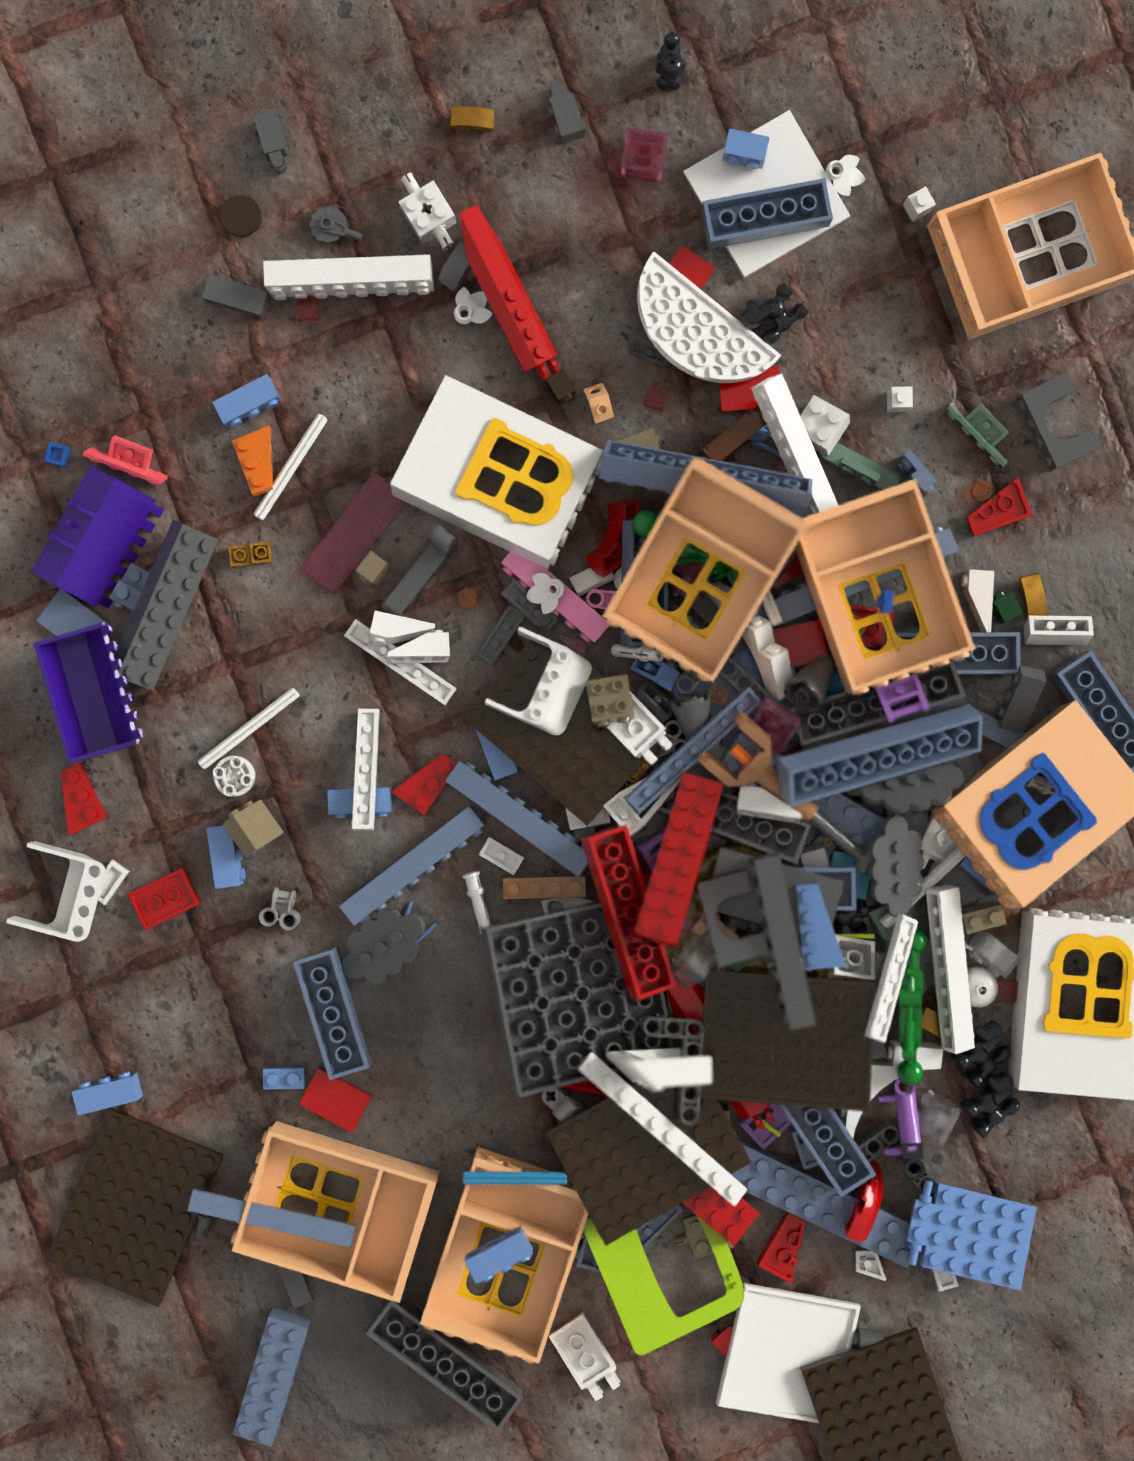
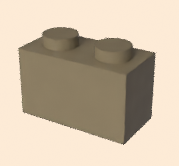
(373, 569)
(982, 916)

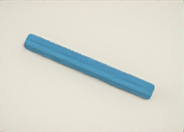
(515, 1178)

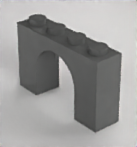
(1055, 450)
(713, 896)

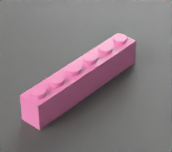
(570, 606)

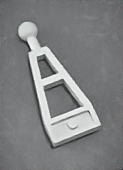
(624, 813)

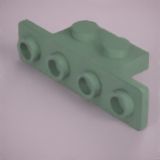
(984, 428)
(861, 467)

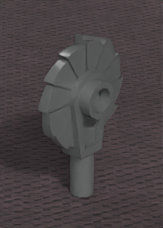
(330, 224)

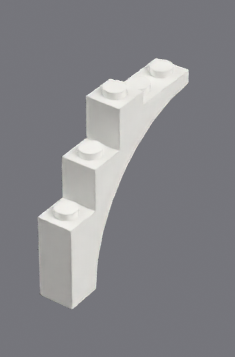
(770, 657)
(885, 1071)

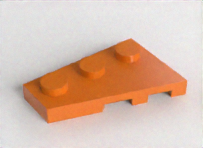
(255, 459)

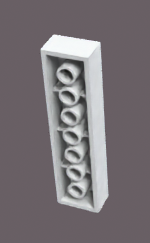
(349, 276)

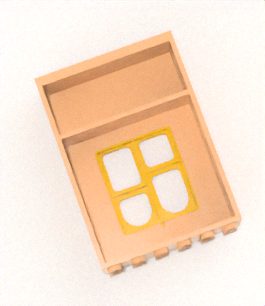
(731, 527)
(858, 545)
(386, 1211)
(550, 1217)

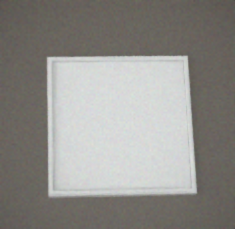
(786, 162)
(771, 1341)

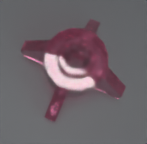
(688, 573)

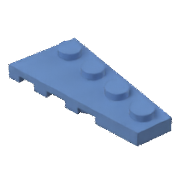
(817, 935)

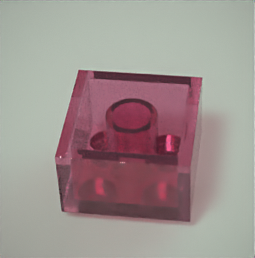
(644, 154)
(776, 722)

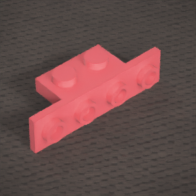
(129, 458)

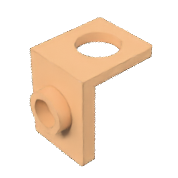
(599, 403)

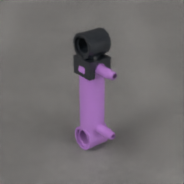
(909, 1130)

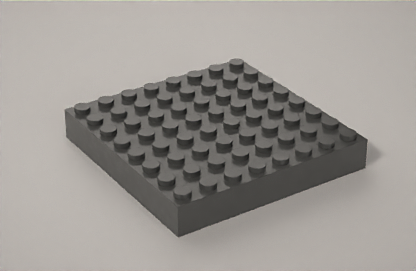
(563, 997)

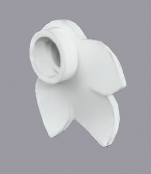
(848, 174)
(473, 305)
(543, 593)

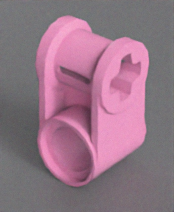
(605, 599)

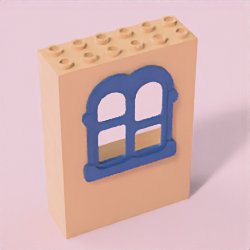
(1084, 775)

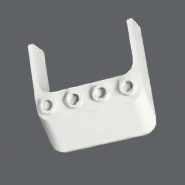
(557, 690)
(77, 899)
(662, 1067)

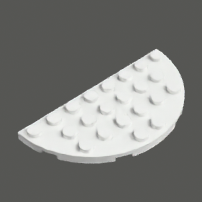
(696, 330)

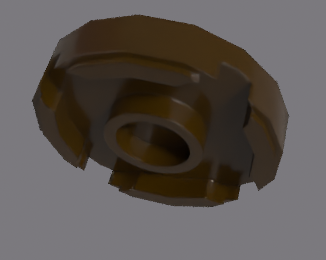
(241, 216)

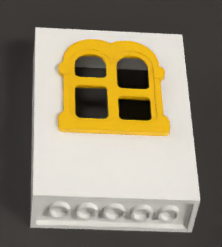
(456, 446)
(1070, 1053)

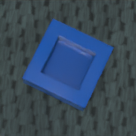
(57, 454)
(885, 602)

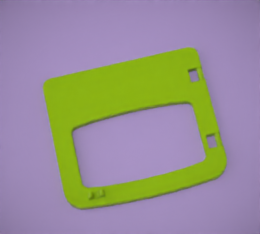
(639, 1299)

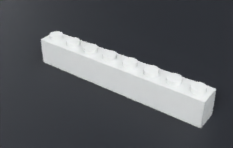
(793, 440)
(950, 968)

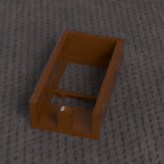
(735, 436)

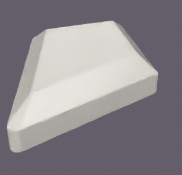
(869, 1264)

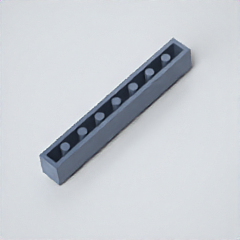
(518, 817)
(412, 865)

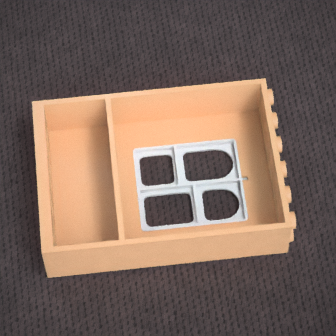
(986, 270)

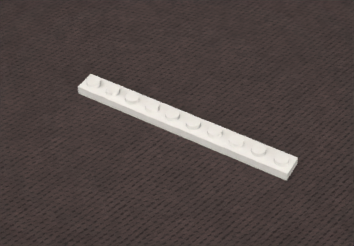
(662, 1128)

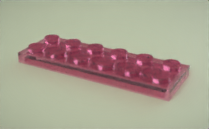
(352, 533)

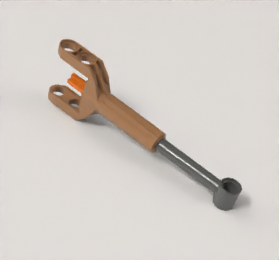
(758, 769)

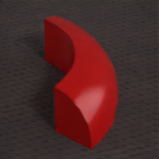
(608, 554)
(865, 1212)

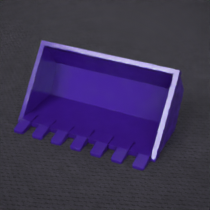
(95, 537)
(87, 693)

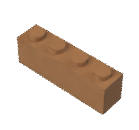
(543, 886)

